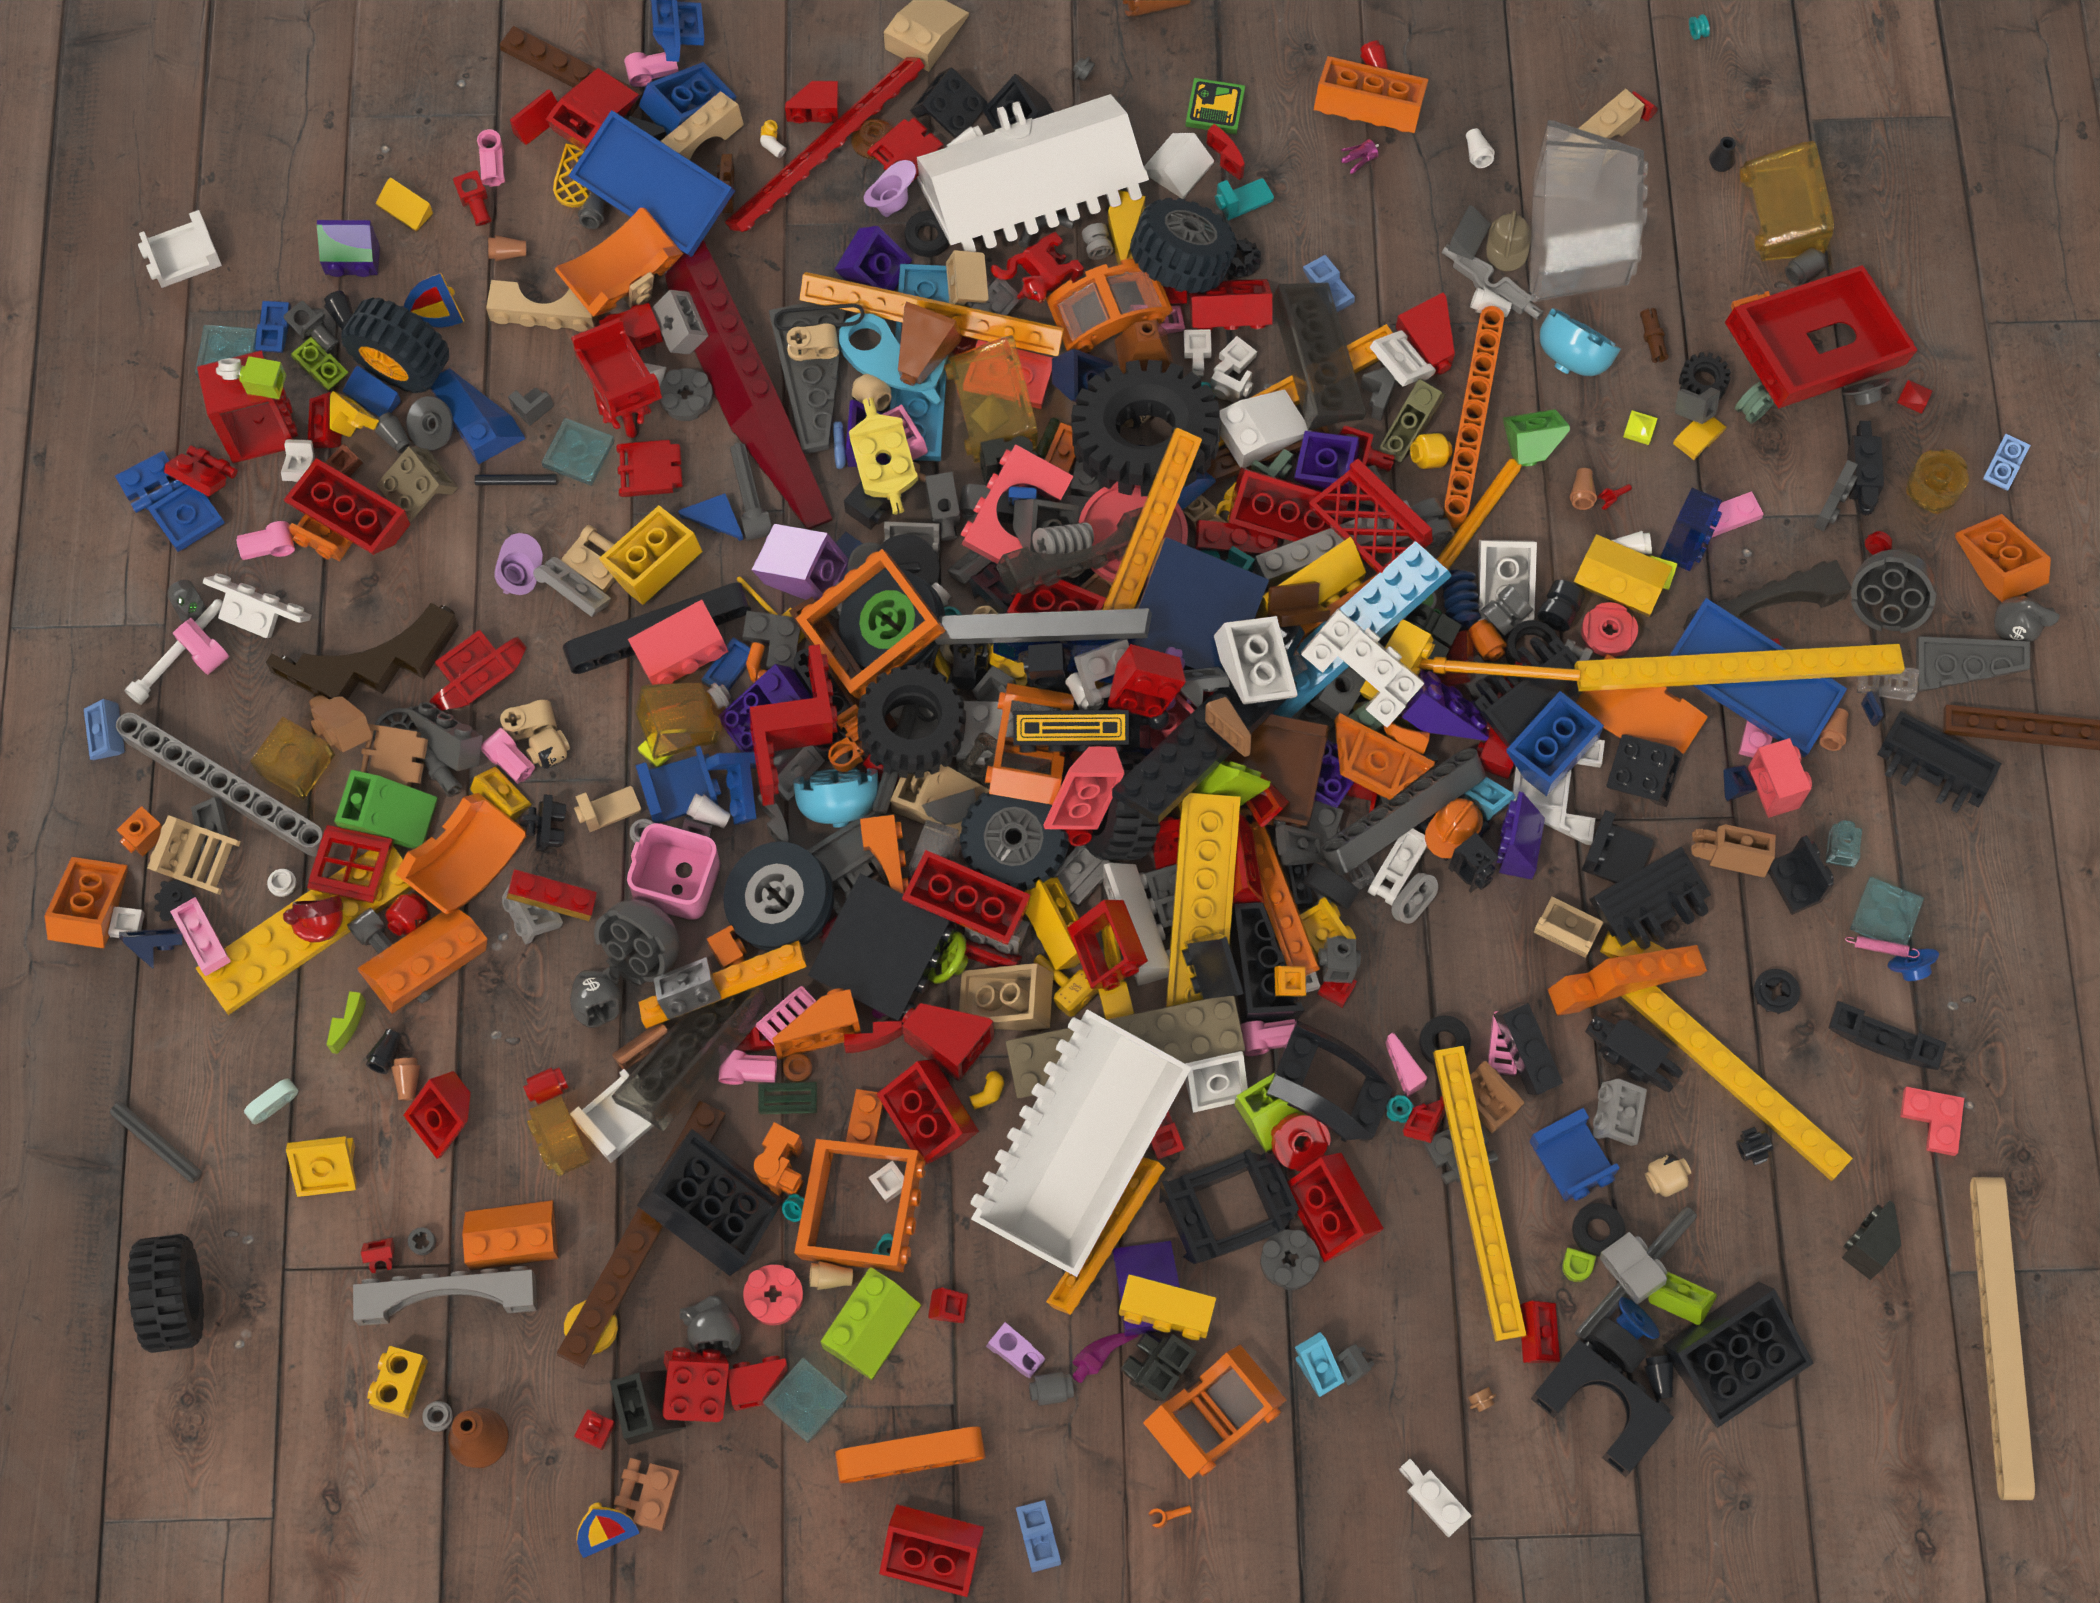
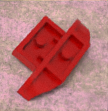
(474, 669)

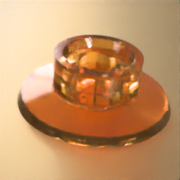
(861, 139)

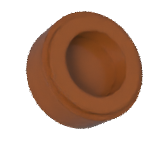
(797, 1068)

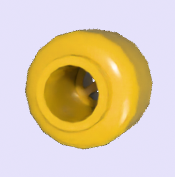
(1430, 451)

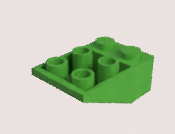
(386, 809)

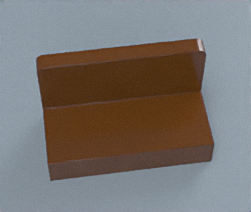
(1296, 604)

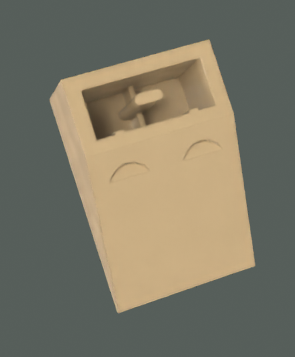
(914, 792)

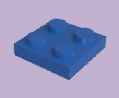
(185, 516)

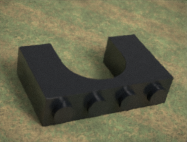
(1644, 1416)

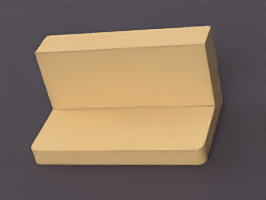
(966, 277)

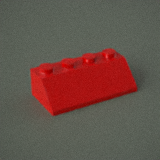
(1277, 506)
(348, 508)
(967, 897)

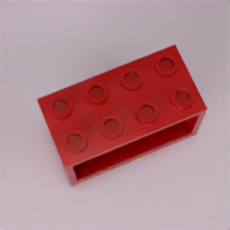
(248, 431)

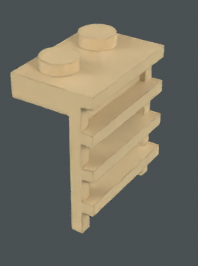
(179, 849)
(1568, 927)

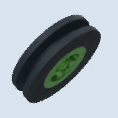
(869, 634)

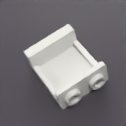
(180, 252)
(609, 1124)

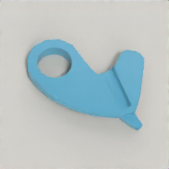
(884, 358)

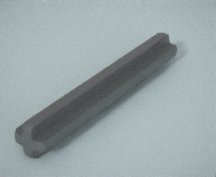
(155, 1142)

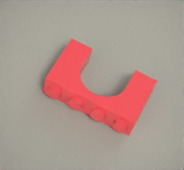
(1019, 470)

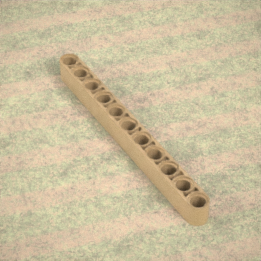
(2002, 1339)

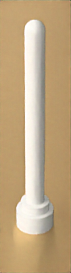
(139, 690)

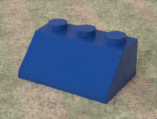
(1554, 743)

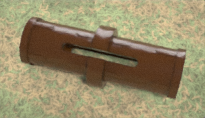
(1654, 335)

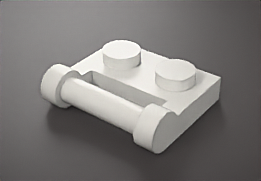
(1401, 358)

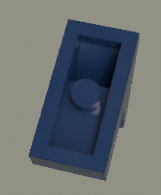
(143, 941)

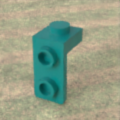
(1242, 199)

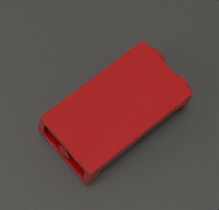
(615, 368)

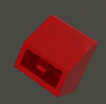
(1146, 681)

